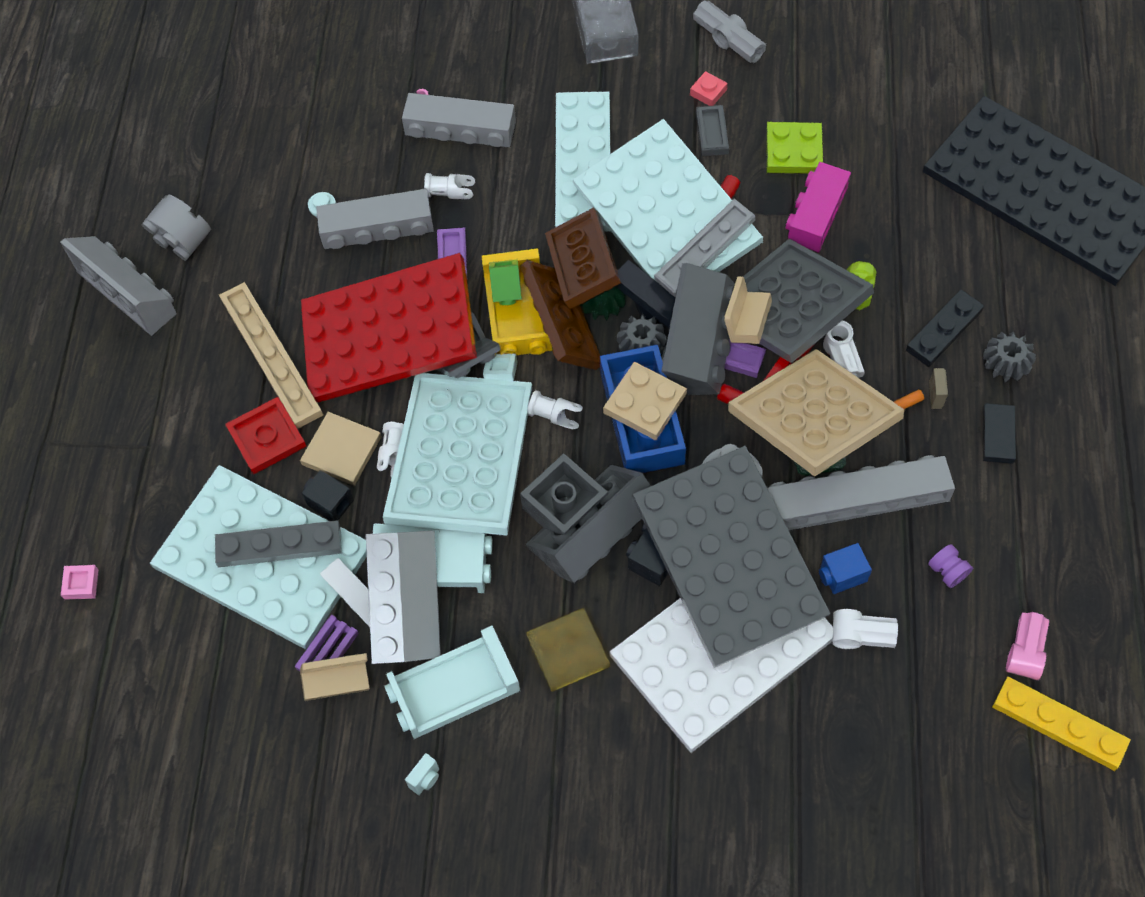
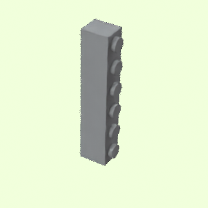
(863, 492)

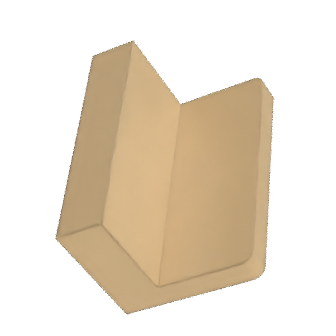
(746, 314)
(334, 677)

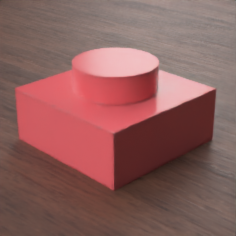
(708, 89)

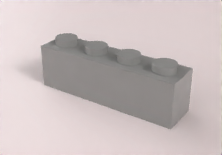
(459, 120)
(374, 219)

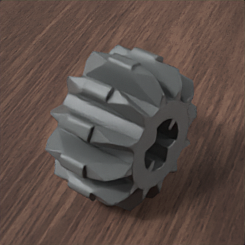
(641, 334)
(1009, 356)

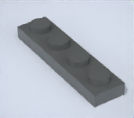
(278, 544)

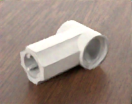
(843, 351)
(855, 630)

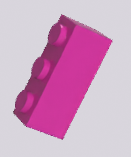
(818, 206)

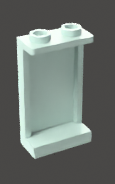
(458, 555)
(452, 685)

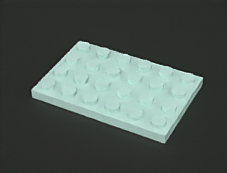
(658, 199)
(459, 454)
(278, 595)

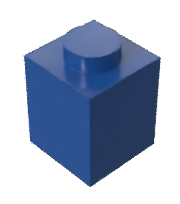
(845, 568)

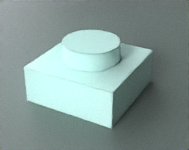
(501, 367)
(423, 775)

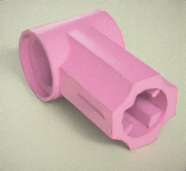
(1027, 654)

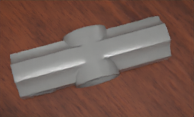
(729, 31)

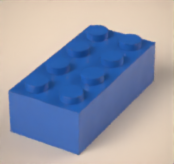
(636, 449)

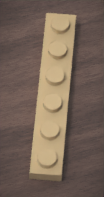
(271, 355)

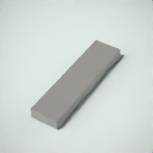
(707, 243)

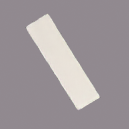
(349, 588)

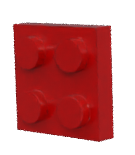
(265, 435)

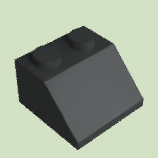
(561, 496)

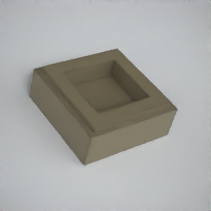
(938, 388)

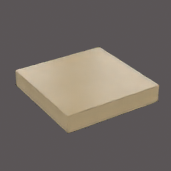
(341, 448)

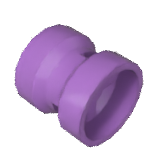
(952, 567)

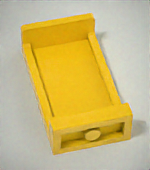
(516, 325)

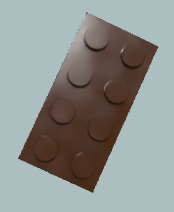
(582, 258)
(564, 326)

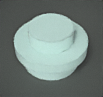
(318, 199)

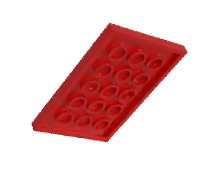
(388, 328)

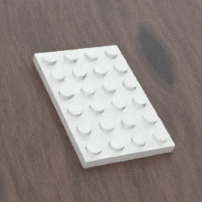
(686, 690)

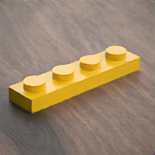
(1061, 723)

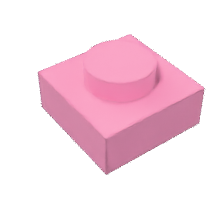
(79, 582)

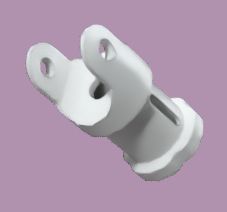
(449, 186)
(553, 409)
(389, 449)

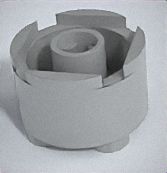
(176, 226)

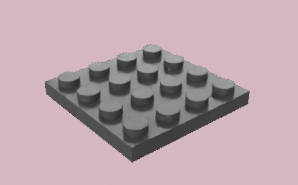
(806, 296)

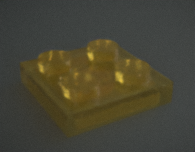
(567, 649)

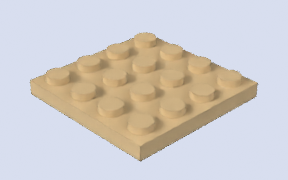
(815, 411)

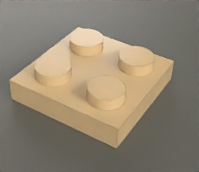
(644, 400)

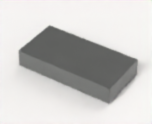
(712, 130)

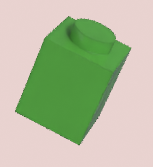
(505, 281)

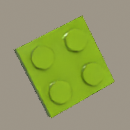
(793, 147)

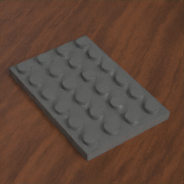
(730, 556)

